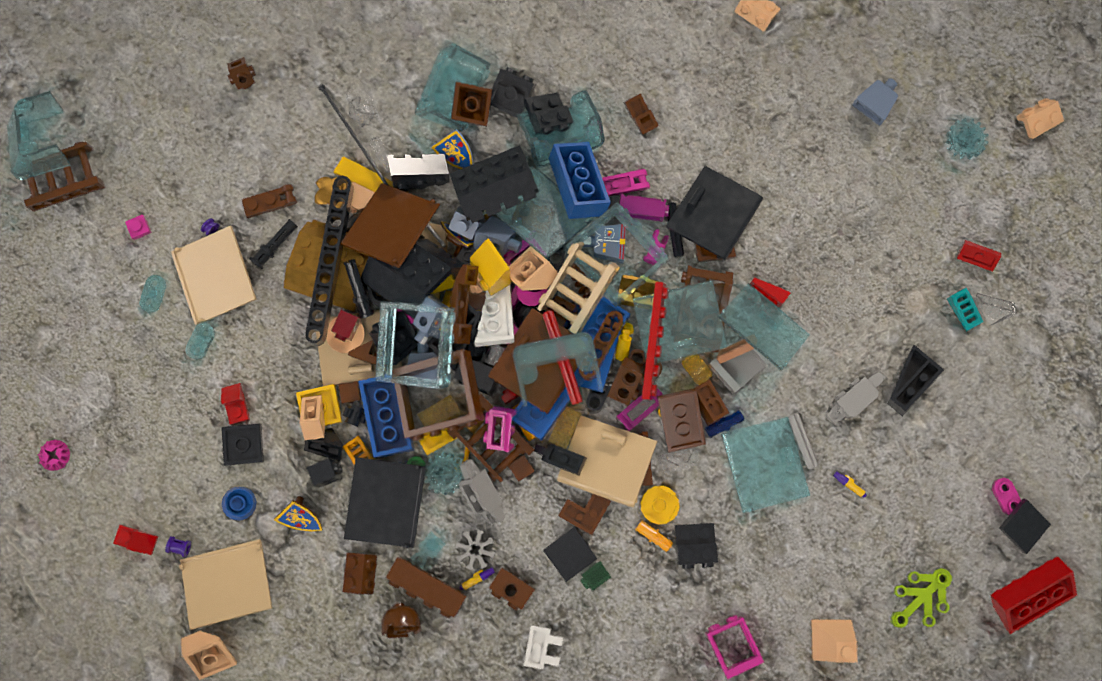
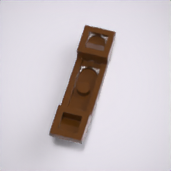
(459, 301)

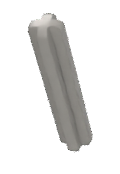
(803, 441)

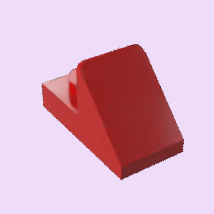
(235, 404)
(135, 540)

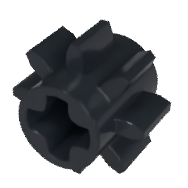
(354, 415)

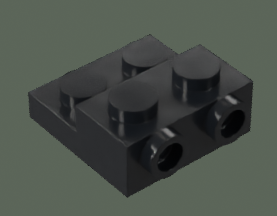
(510, 91)
(548, 113)
(404, 337)
(695, 545)

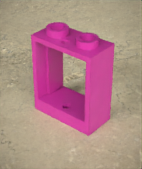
(744, 665)

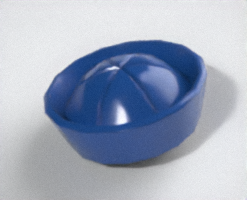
(239, 503)

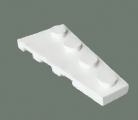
(496, 319)

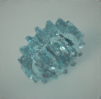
(966, 139)
(449, 480)

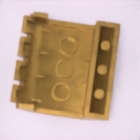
(304, 261)

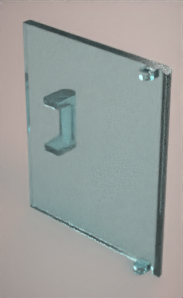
(543, 219)
(689, 322)
(764, 326)
(765, 464)

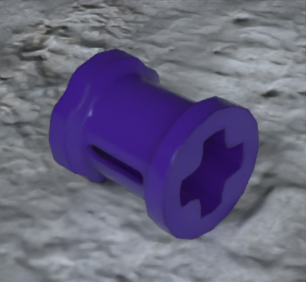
(178, 546)

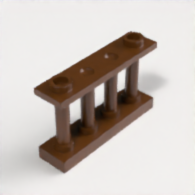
(72, 188)
(521, 447)

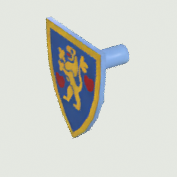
(455, 149)

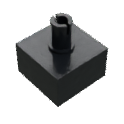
(481, 369)

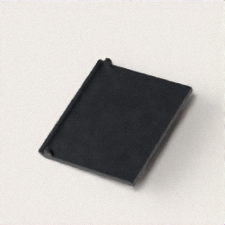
(715, 212)
(384, 502)

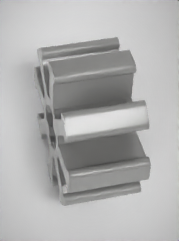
(469, 547)

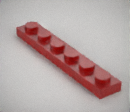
(656, 332)

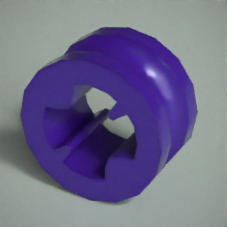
(209, 227)

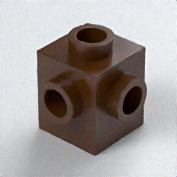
(241, 73)

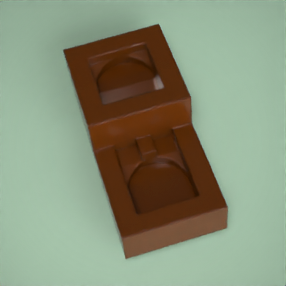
(641, 114)

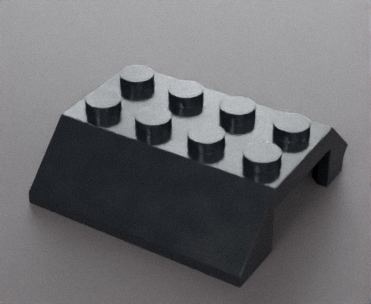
(493, 182)
(416, 278)

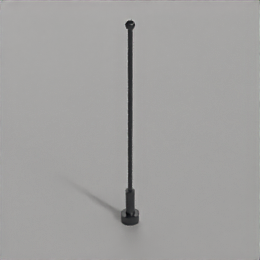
(321, 87)

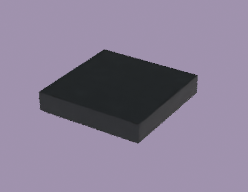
(242, 444)
(1024, 526)
(570, 554)

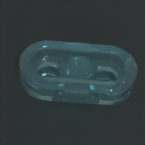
(154, 293)
(198, 340)

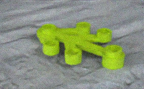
(924, 595)

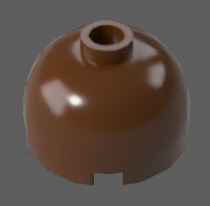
(400, 621)

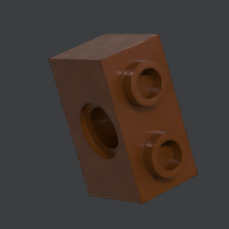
(506, 578)

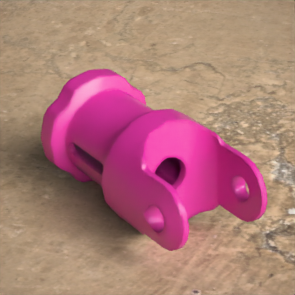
(648, 258)

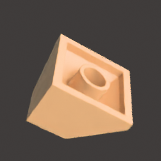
(532, 271)
(833, 641)
(206, 654)

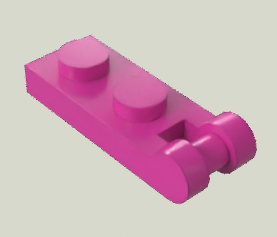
(624, 182)

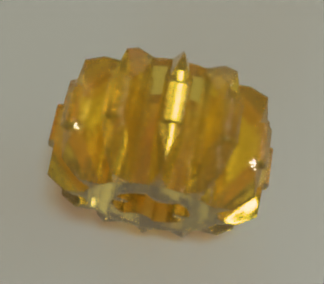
(697, 369)

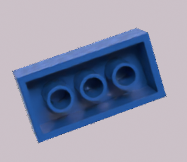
(579, 180)
(383, 418)

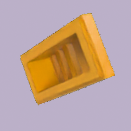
(353, 443)

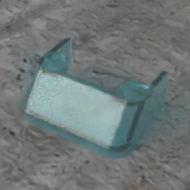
(24, 154)
(553, 350)

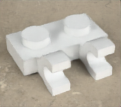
(538, 645)

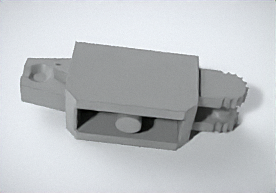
(856, 399)
(481, 493)

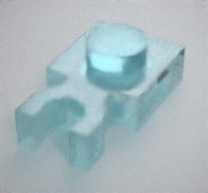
(430, 547)

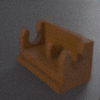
(710, 403)

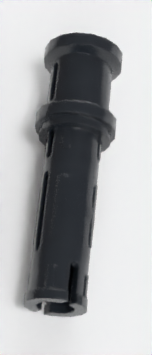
(268, 252)
(360, 297)

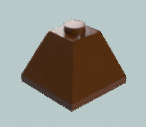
(471, 104)

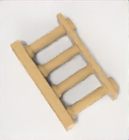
(597, 288)

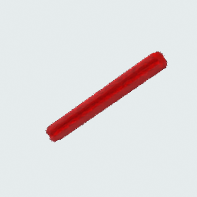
(565, 365)

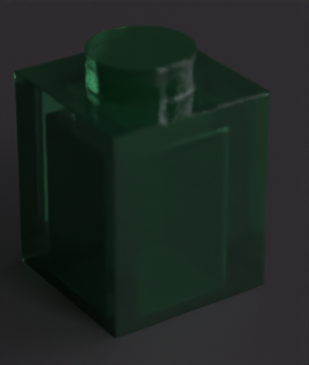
(595, 576)

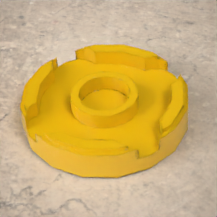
(659, 505)

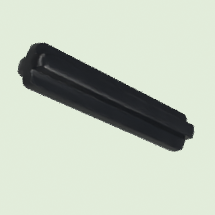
(676, 239)

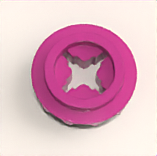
(62, 452)

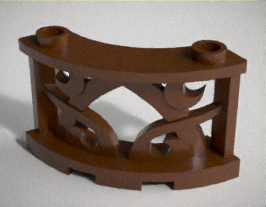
(721, 289)

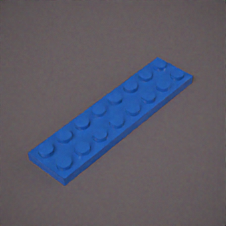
(540, 423)

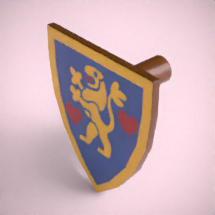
(456, 239)
(299, 517)

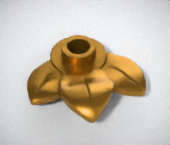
(324, 193)

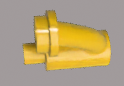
(624, 342)

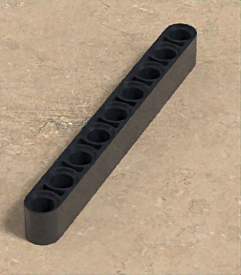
(329, 269)

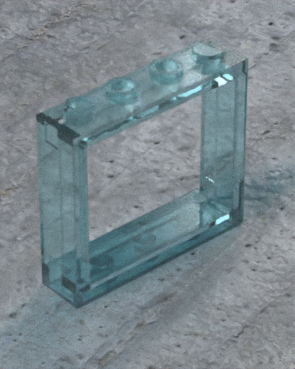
(636, 230)
(387, 339)

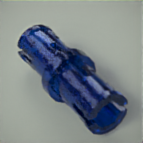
(724, 424)

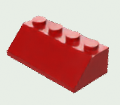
(1034, 594)

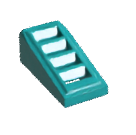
(965, 294)

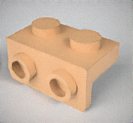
(758, 12)
(1041, 117)

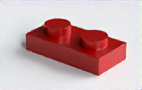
(979, 255)

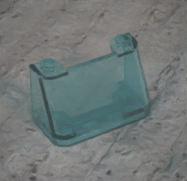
(450, 66)
(585, 128)

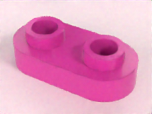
(1006, 497)

